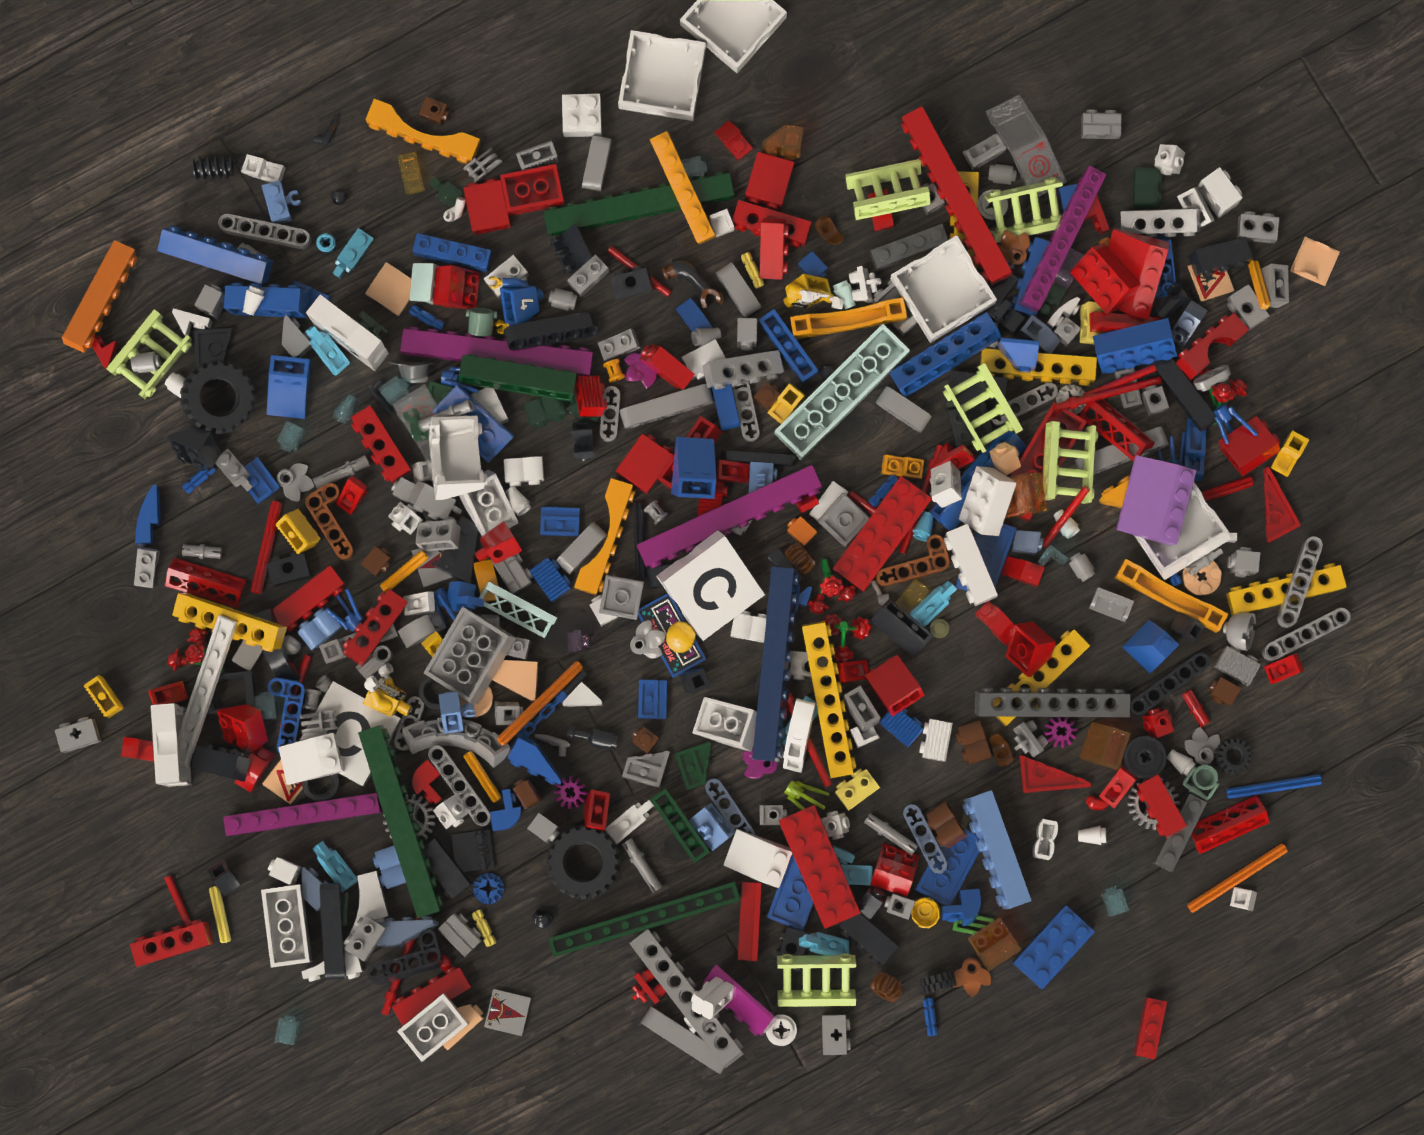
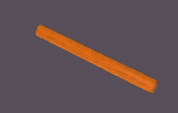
(539, 703)
(1237, 877)

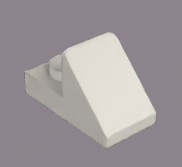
(186, 320)
(420, 603)

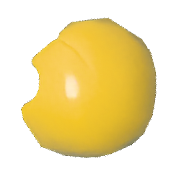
(680, 637)
(925, 912)

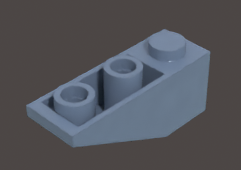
(402, 932)

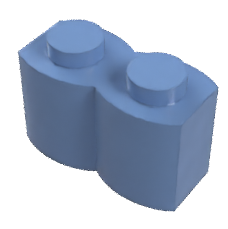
(319, 629)
(390, 867)

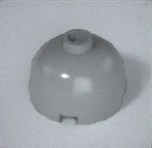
(1240, 630)

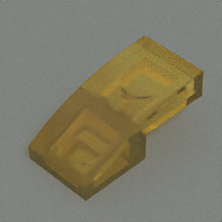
(411, 173)
(912, 596)

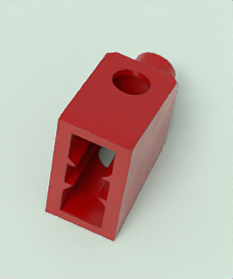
(498, 544)

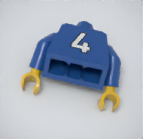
(518, 301)

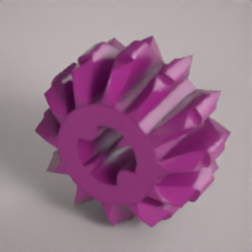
(1060, 738)
(576, 790)

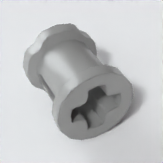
(656, 512)
(311, 699)

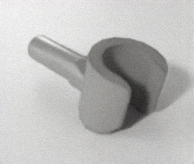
(881, 598)

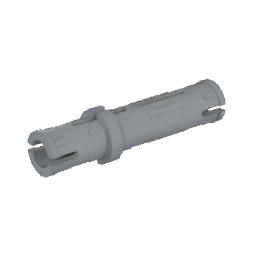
(453, 410)
(341, 472)
(891, 834)
(641, 864)

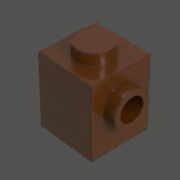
(434, 111)
(767, 396)
(377, 561)
(1223, 691)
(644, 739)

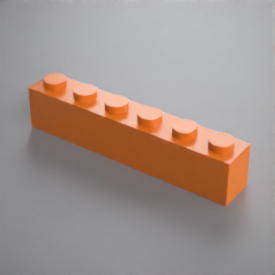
(99, 296)

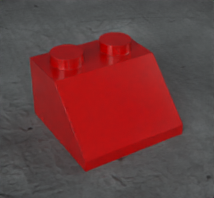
(1029, 648)

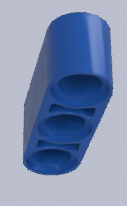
(726, 407)

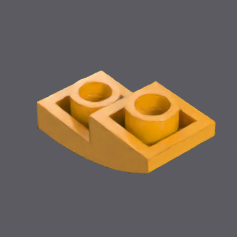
(903, 467)
(485, 573)

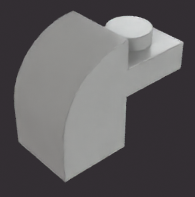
(421, 628)

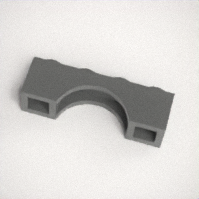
(899, 250)
(1174, 845)

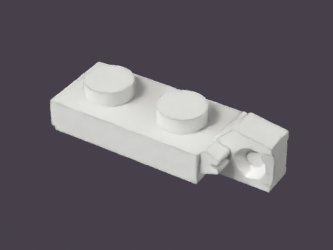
(629, 821)

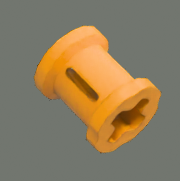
(614, 370)

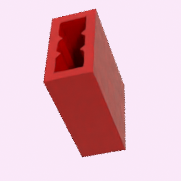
(769, 181)
(486, 206)
(666, 366)
(1247, 450)
(644, 463)
(894, 685)

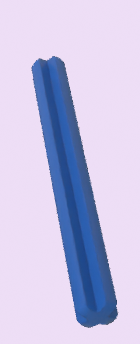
(1274, 786)

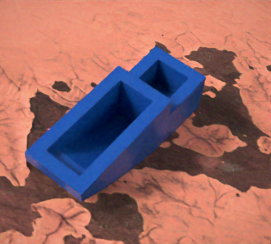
(1194, 449)
(148, 517)

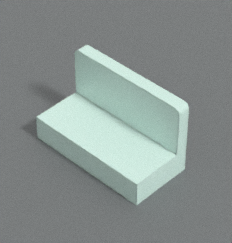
(423, 282)

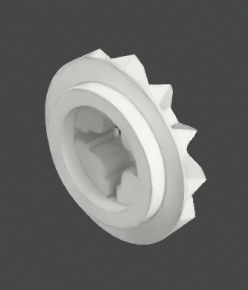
(989, 213)
(1074, 391)
(788, 1036)

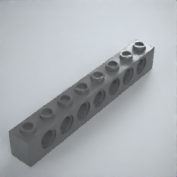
(1119, 708)

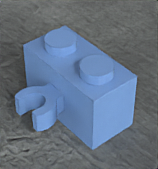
(278, 202)
(761, 475)
(452, 712)
(711, 827)

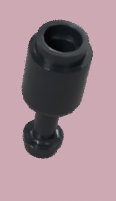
(598, 737)

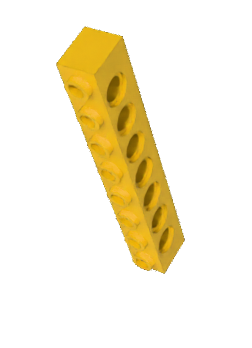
(836, 767)

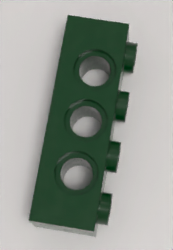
(680, 826)

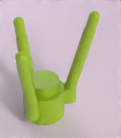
(795, 790)

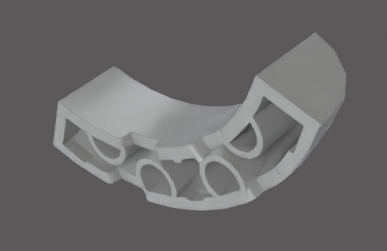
(473, 738)

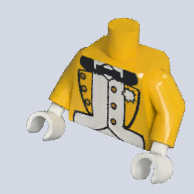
(810, 290)
(384, 695)

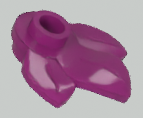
(639, 371)
(757, 767)

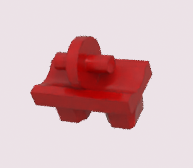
(655, 993)

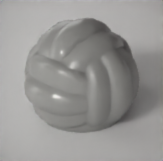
(291, 645)

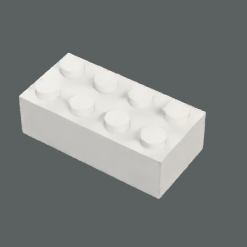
(971, 565)
(286, 926)

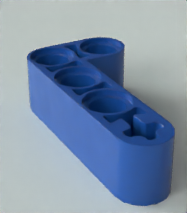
(290, 699)

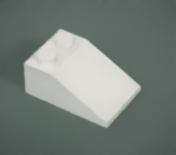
(489, 505)
(726, 724)
(311, 759)
(758, 858)

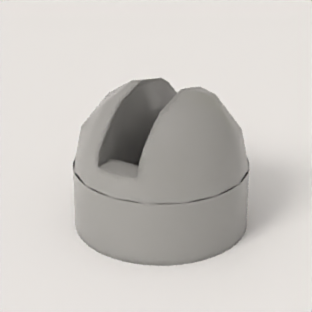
(323, 683)

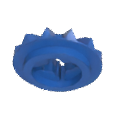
(495, 895)

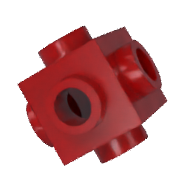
(1157, 722)

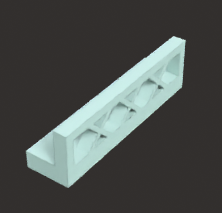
(516, 601)

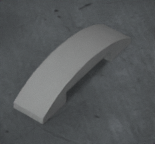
(334, 649)

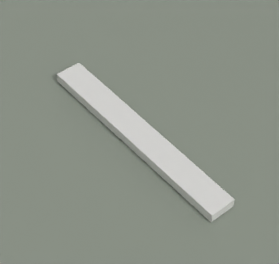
(204, 688)

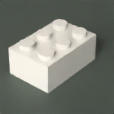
(987, 501)
(433, 1027)

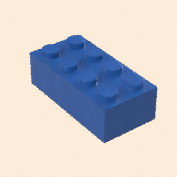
(276, 301)
(1134, 346)
(1053, 947)

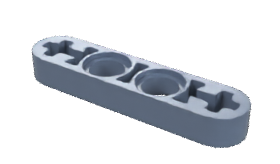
(733, 809)
(923, 840)

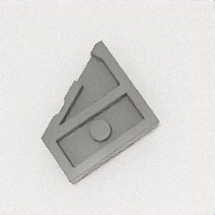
(646, 768)

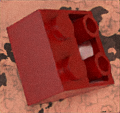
(456, 287)
(243, 727)
(894, 870)

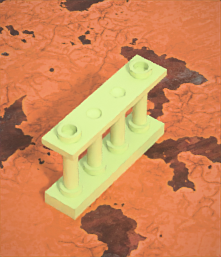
(889, 203)
(1038, 224)
(140, 337)
(1001, 408)
(1052, 453)
(821, 997)

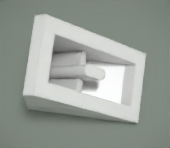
(582, 697)

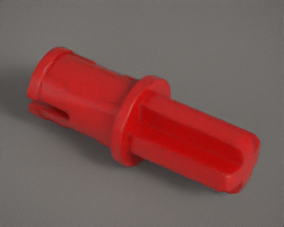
(1195, 708)

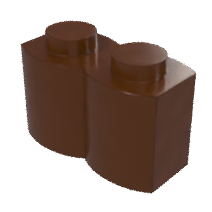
(973, 743)
(527, 793)
(946, 825)

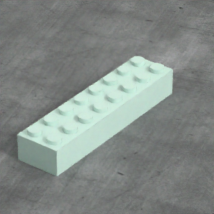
(841, 392)

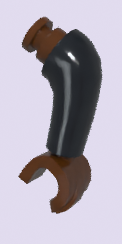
(686, 270)

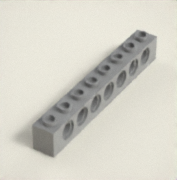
(641, 946)

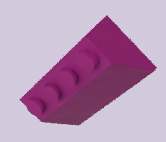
(745, 1005)

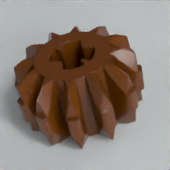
(800, 558)
(887, 987)

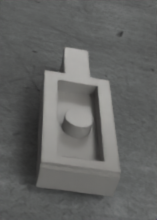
(233, 470)

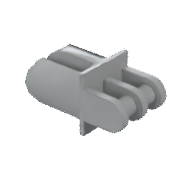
(482, 165)
(320, 721)

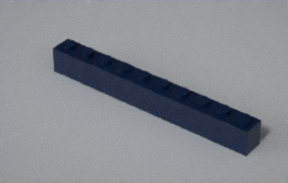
(775, 664)

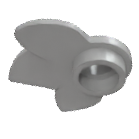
(298, 481)
(650, 639)
(1202, 744)

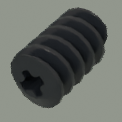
(213, 168)

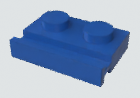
(261, 480)
(559, 521)
(652, 699)

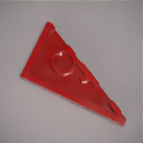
(1278, 512)
(1040, 777)

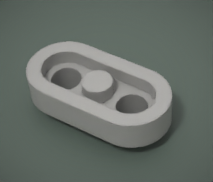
(1211, 377)

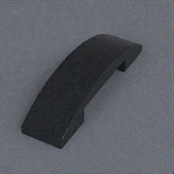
(278, 658)

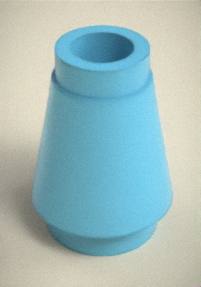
(323, 239)
(924, 527)

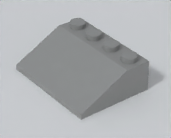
(469, 655)

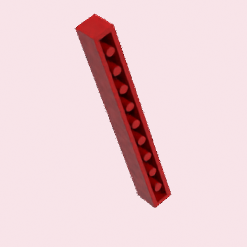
(956, 196)

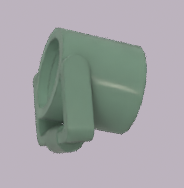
(481, 321)
(1202, 779)

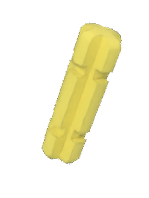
(752, 270)
(483, 928)

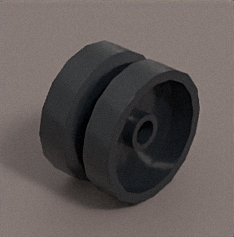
(1154, 754)

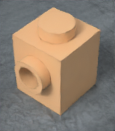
(1005, 458)

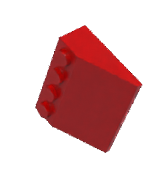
(1145, 261)

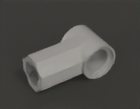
(373, 663)

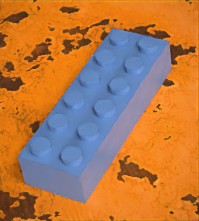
(997, 850)

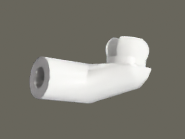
(456, 211)

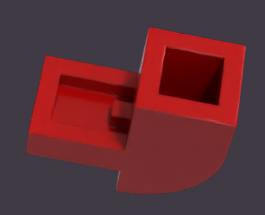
(996, 621)
(259, 762)
(422, 781)

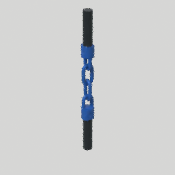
(560, 697)

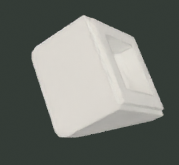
(422, 472)
(1243, 898)

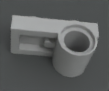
(619, 344)
(146, 565)

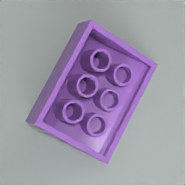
(1156, 500)

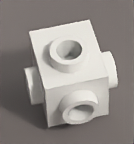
(1169, 159)
(404, 518)
(450, 812)
(836, 824)

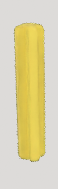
(220, 916)

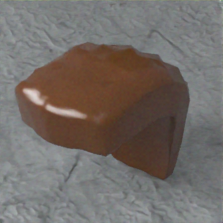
(828, 231)
(1001, 750)

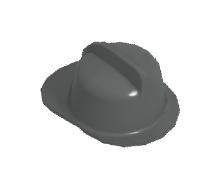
(413, 371)

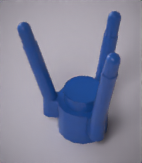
(451, 378)
(1223, 415)
(1172, 451)
(441, 600)
(351, 619)

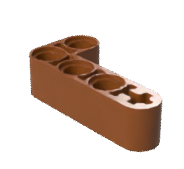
(332, 525)
(911, 566)

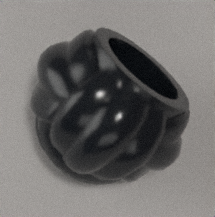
(542, 918)

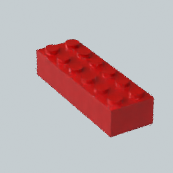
(1033, 457)
(882, 534)
(819, 866)

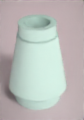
(844, 291)

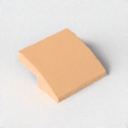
(390, 289)

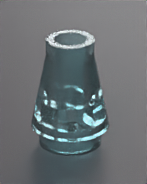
(344, 410)

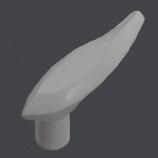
(556, 742)

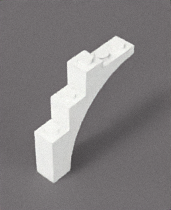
(371, 904)

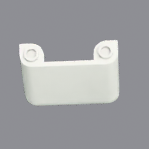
(455, 456)

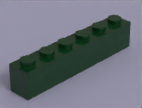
(517, 377)

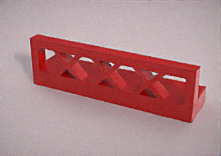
(1105, 323)
(1122, 424)
(205, 578)
(1230, 827)
(749, 921)

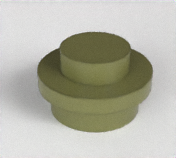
(939, 628)

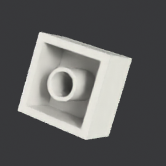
(581, 115)
(1220, 192)

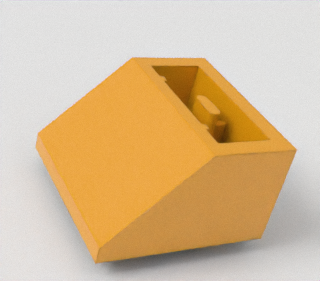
(1115, 496)

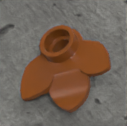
(1012, 244)
(972, 979)

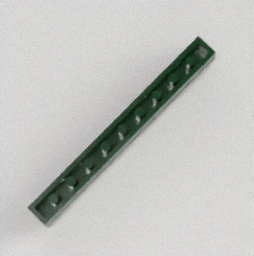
(634, 205)
(400, 821)
(644, 919)

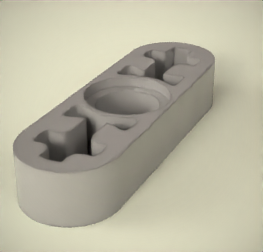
(616, 400)
(399, 735)

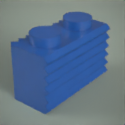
(550, 579)
(902, 727)

